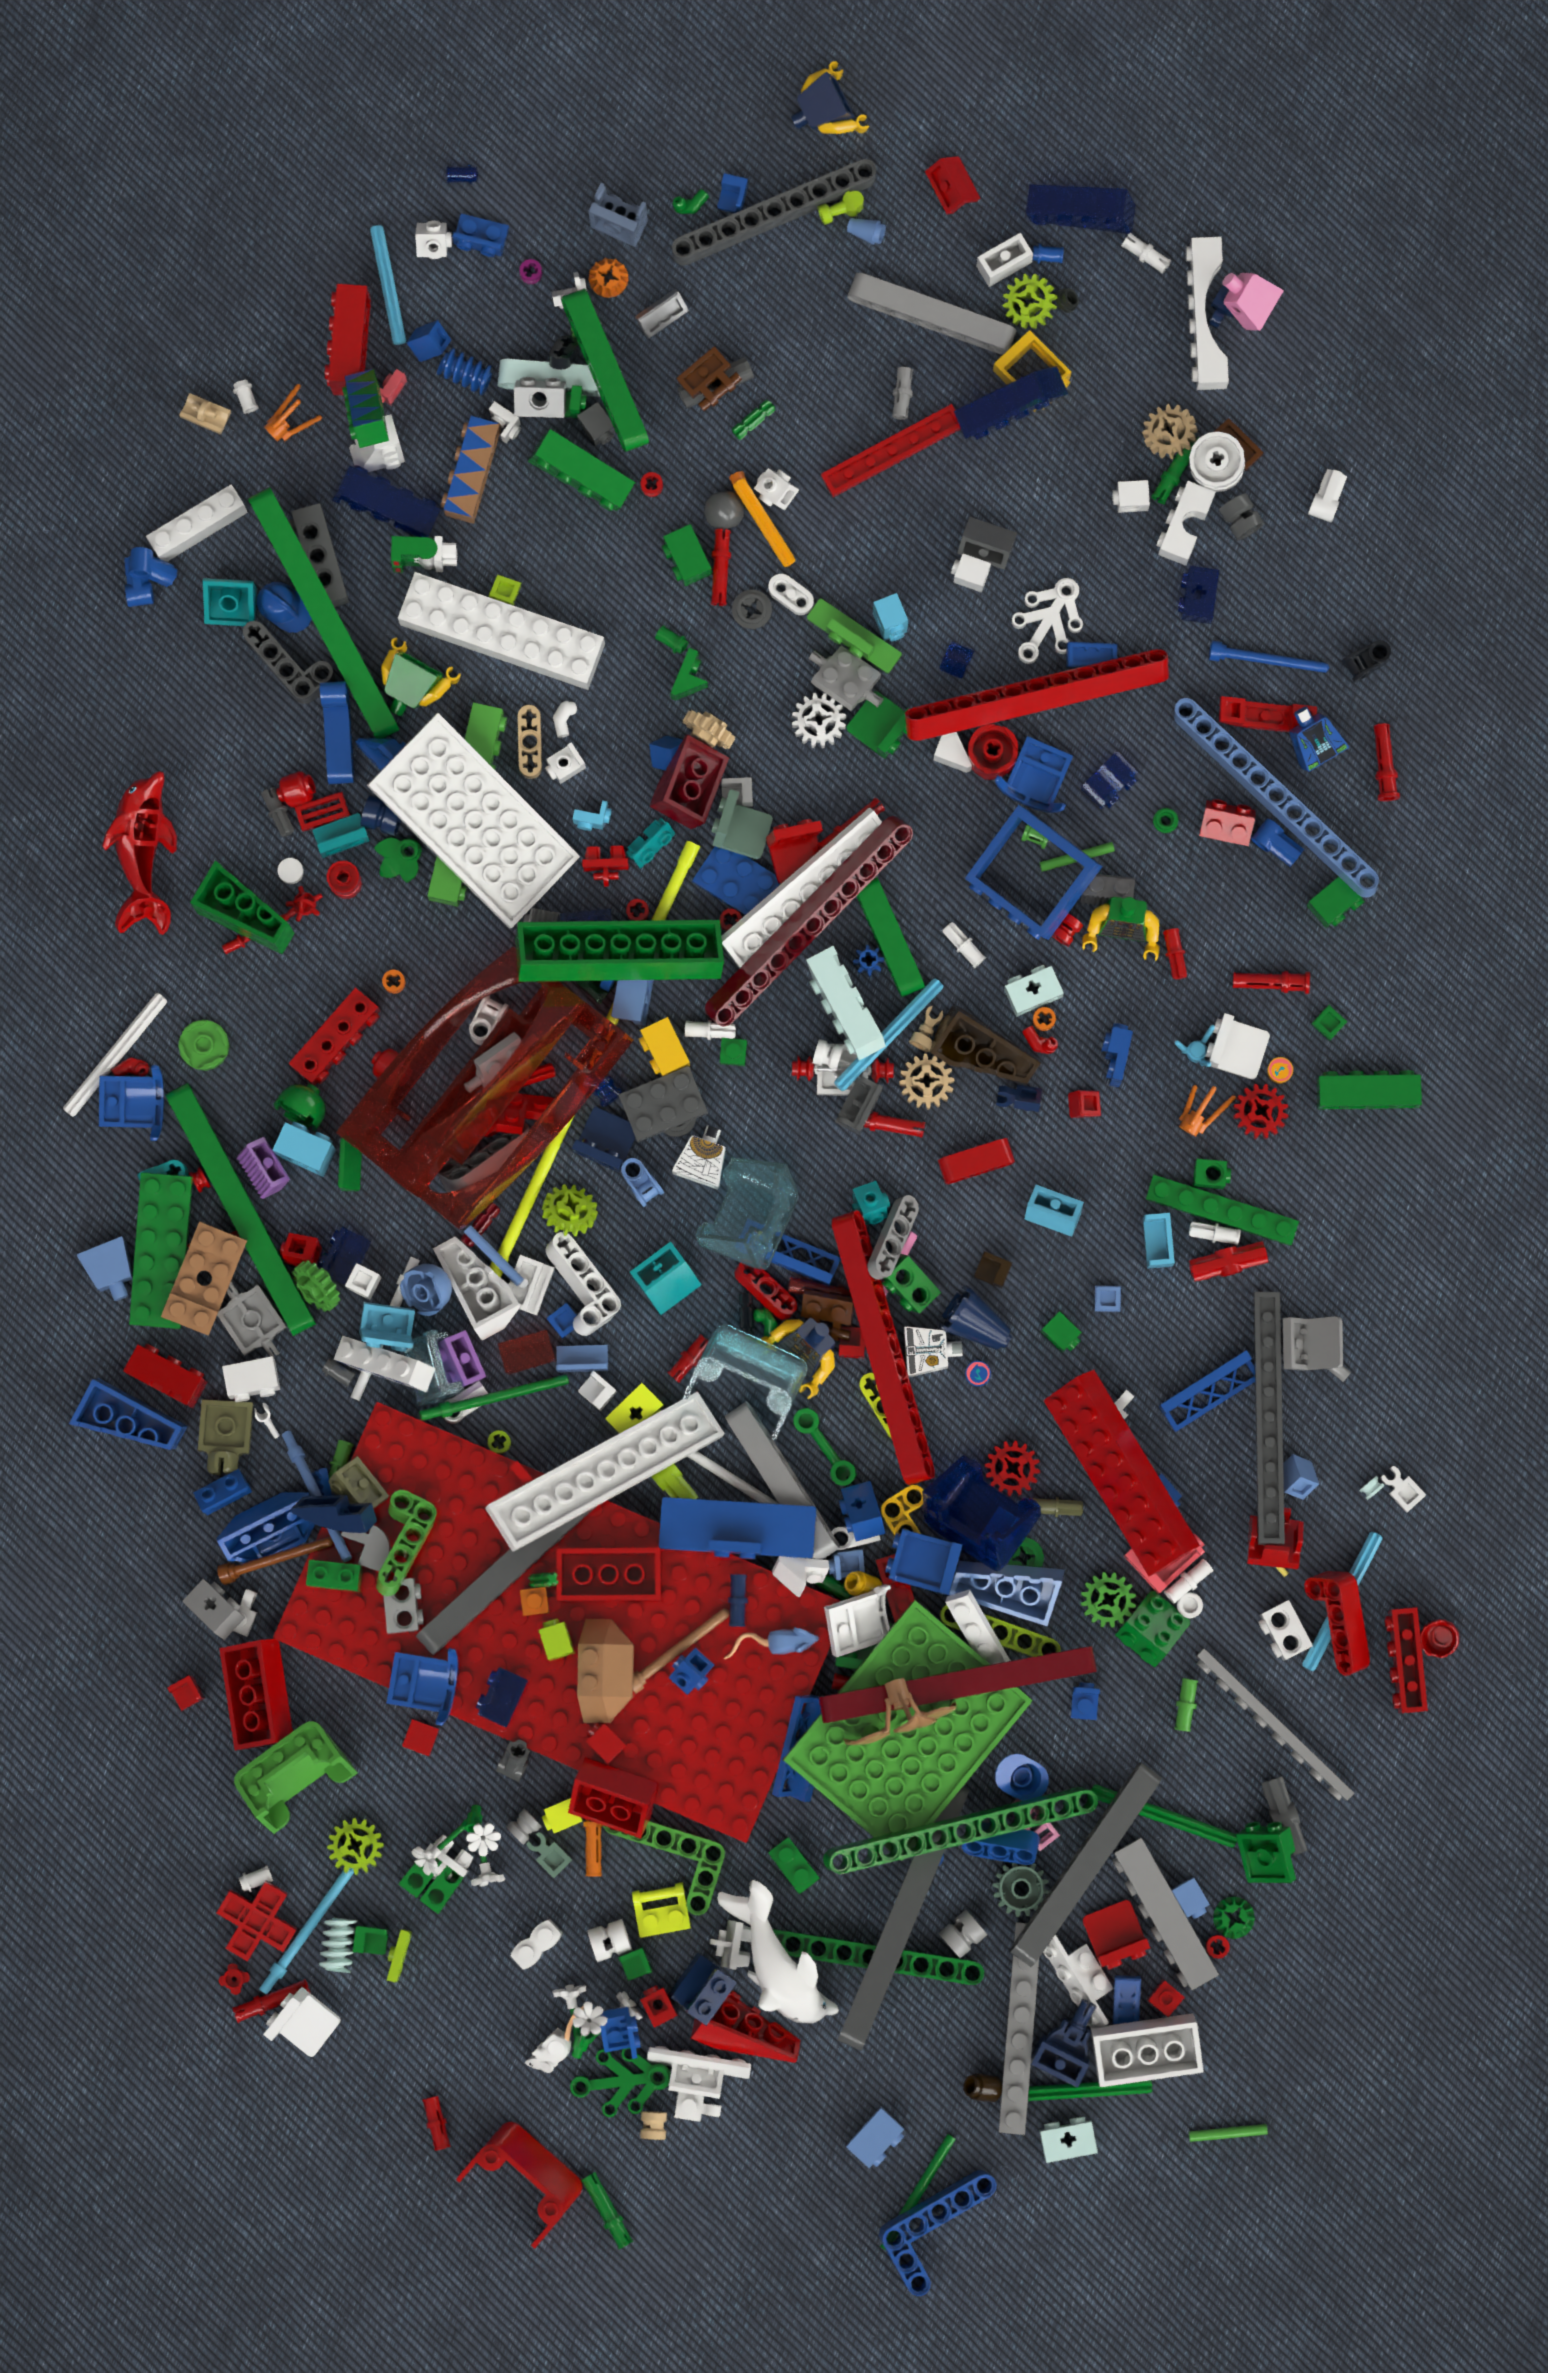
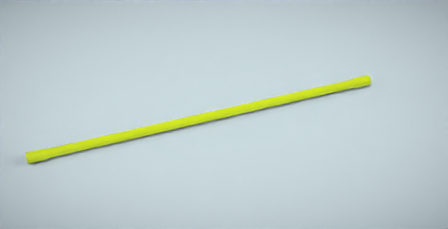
(683, 864)

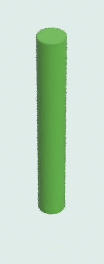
(1066, 859)
(1231, 2132)

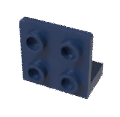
(605, 1139)

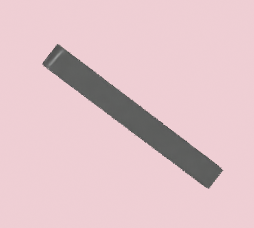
(767, 222)
(489, 1587)
(1085, 1864)

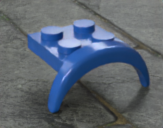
(1037, 776)
(132, 1101)
(424, 1683)

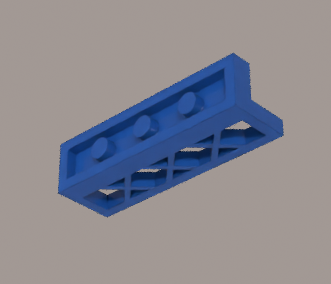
(804, 1268)
(1202, 1384)
(796, 1786)

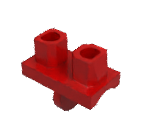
(616, 862)

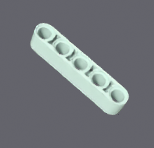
(514, 369)

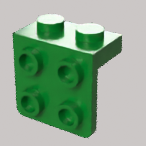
(879, 727)
(1153, 1628)

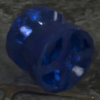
(607, 1092)

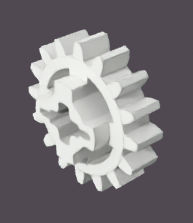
(809, 722)

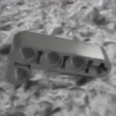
(283, 660)
(482, 1164)

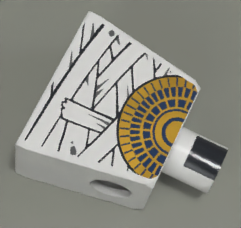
(702, 1159)

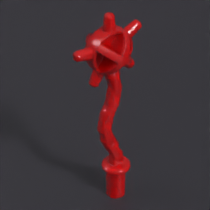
(302, 905)

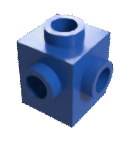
(691, 1671)

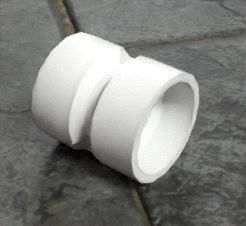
(619, 1940)

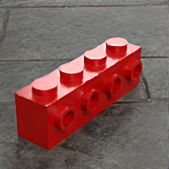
(334, 1037)
(1407, 1660)

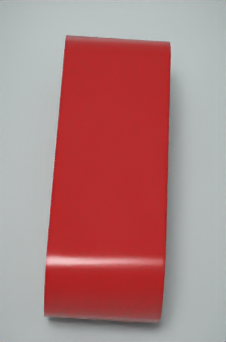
(976, 1161)

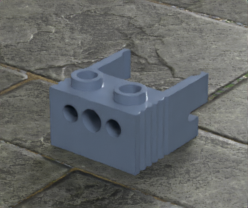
(607, 217)

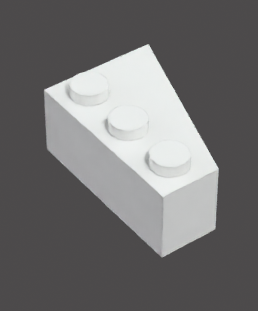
(380, 455)

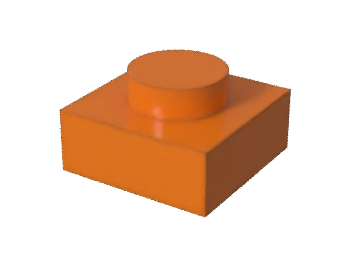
(534, 1601)

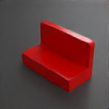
(952, 183)
(521, 1473)

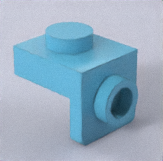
(589, 820)

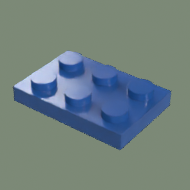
(735, 879)

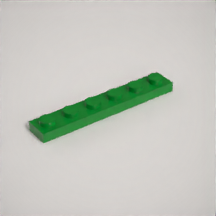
(1222, 1210)

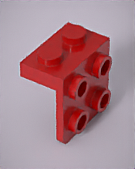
(792, 846)
(1115, 1934)

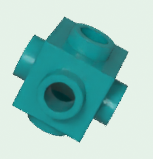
(870, 1203)

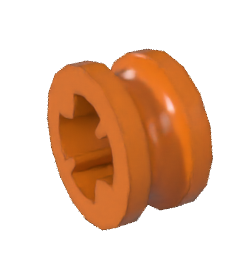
(393, 989)
(1045, 1011)

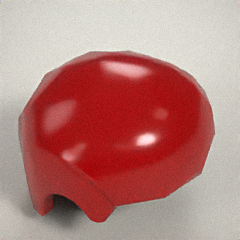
(1439, 1638)

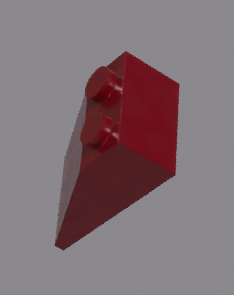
(690, 783)

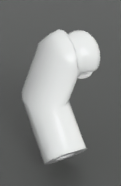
(561, 716)

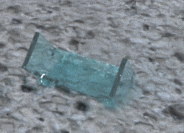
(756, 1361)

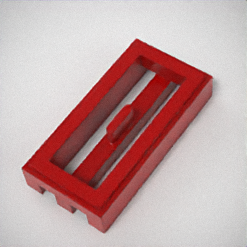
(326, 820)

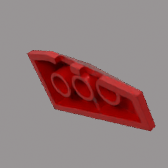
(744, 2031)

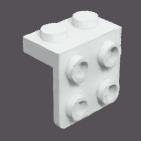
(1237, 1047)
(303, 2022)

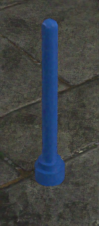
(1220, 651)

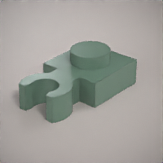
(552, 1857)

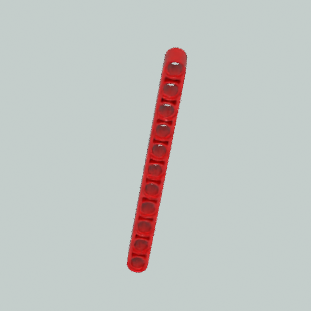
(1037, 694)
(883, 1349)

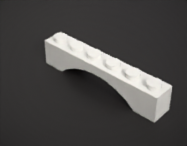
(1210, 362)

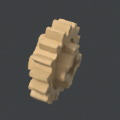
(1158, 437)
(708, 729)
(913, 1082)

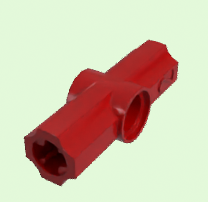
(1228, 1261)

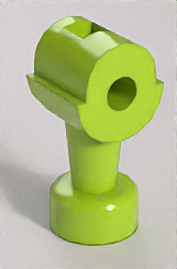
(850, 205)

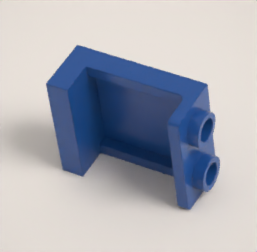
(923, 1561)

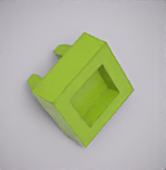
(505, 590)

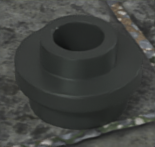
(1067, 299)

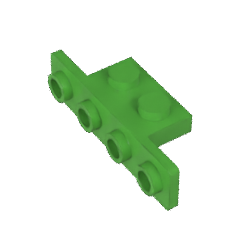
(854, 636)

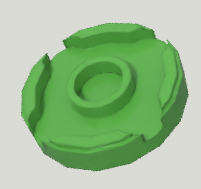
(204, 1045)

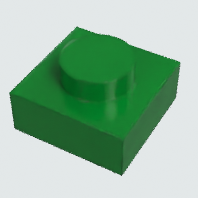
(733, 1052)

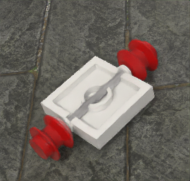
(827, 1076)

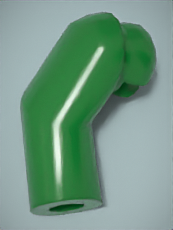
(765, 1316)

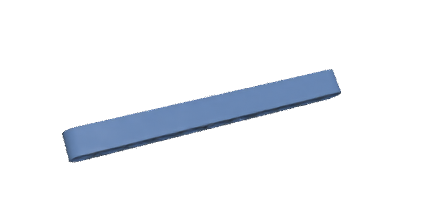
(1280, 808)

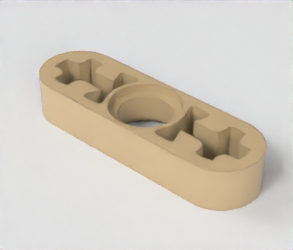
(523, 760)

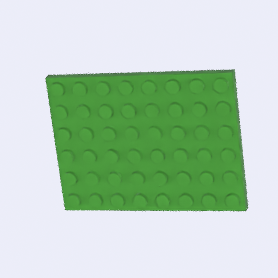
(911, 1773)

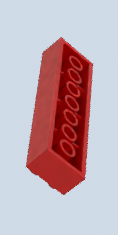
(1121, 1472)

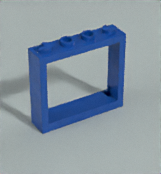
(1069, 899)

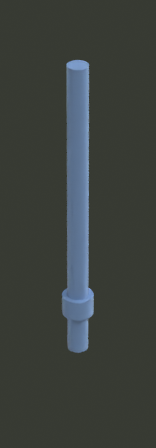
(297, 1456)

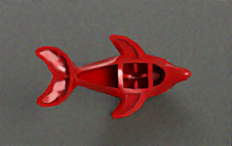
(136, 835)

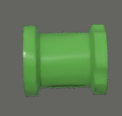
(1032, 835)

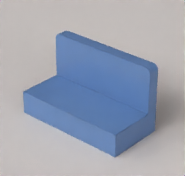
(632, 1000)
(582, 1358)

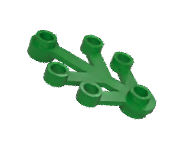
(625, 2080)

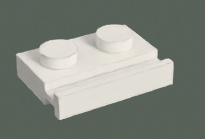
(535, 1284)

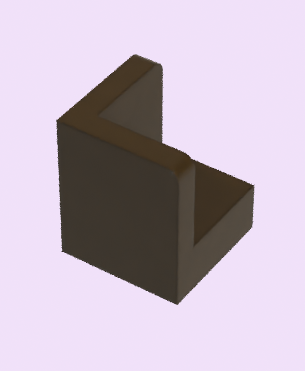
(993, 1270)

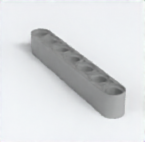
(931, 313)
(777, 1472)

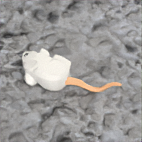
(552, 2050)

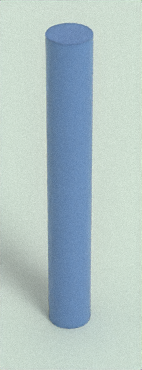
(494, 1256)

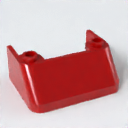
(537, 2164)

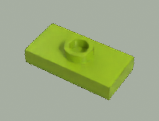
(397, 1955)

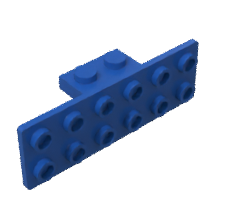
(737, 1528)

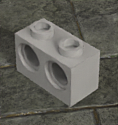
(395, 1607)

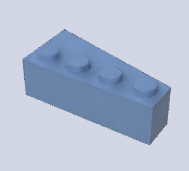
(1013, 1590)

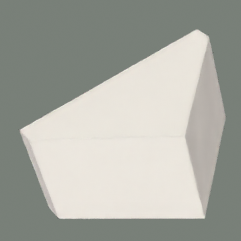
(952, 753)

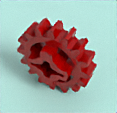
(1254, 1101)
(1021, 1461)

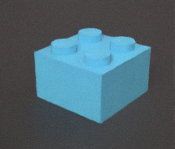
(304, 1149)

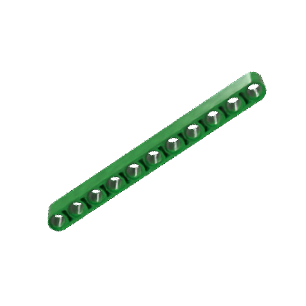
(323, 614)
(240, 1209)
(949, 1830)

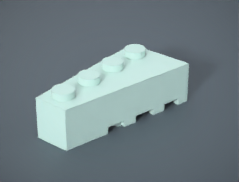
(844, 1003)

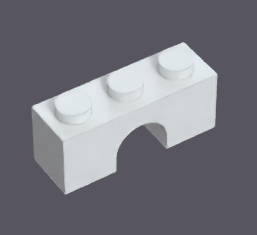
(1193, 502)

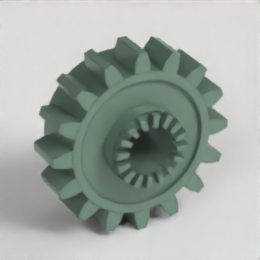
(1006, 1888)

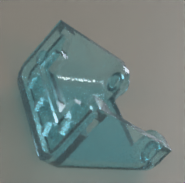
(752, 1213)

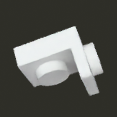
(505, 418)

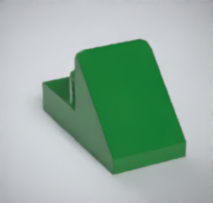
(685, 682)

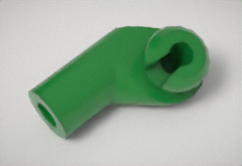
(690, 206)

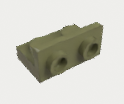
(358, 1484)

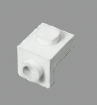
(579, 283)

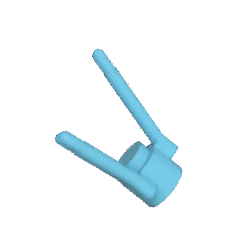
(1197, 1049)

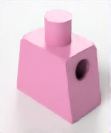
(1250, 299)

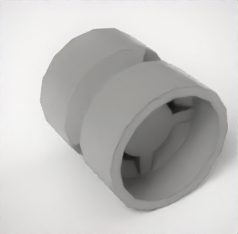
(963, 1933)

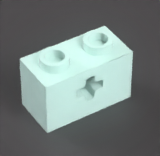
(1024, 1001)
(1082, 2145)

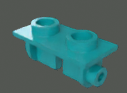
(658, 834)

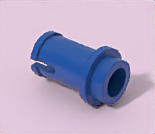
(1047, 254)

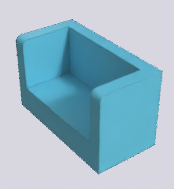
(1158, 1240)

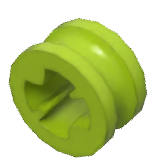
(491, 1440)

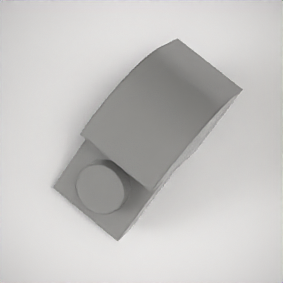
(376, 1547)

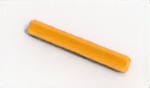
(764, 522)

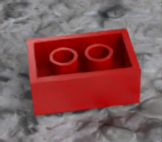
(613, 1797)

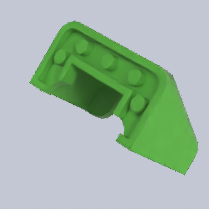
(288, 1770)

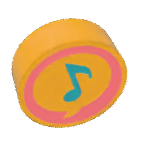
(1280, 1070)

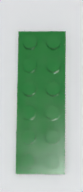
(159, 1245)

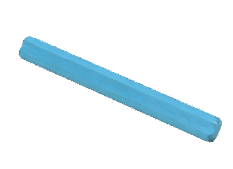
(388, 285)

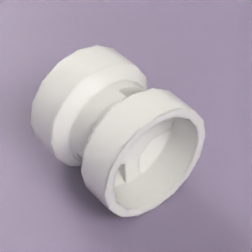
(822, 1052)

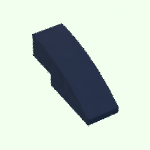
(336, 1513)

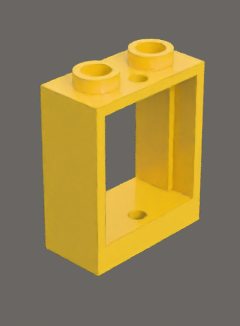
(1022, 346)

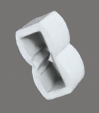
(541, 1939)

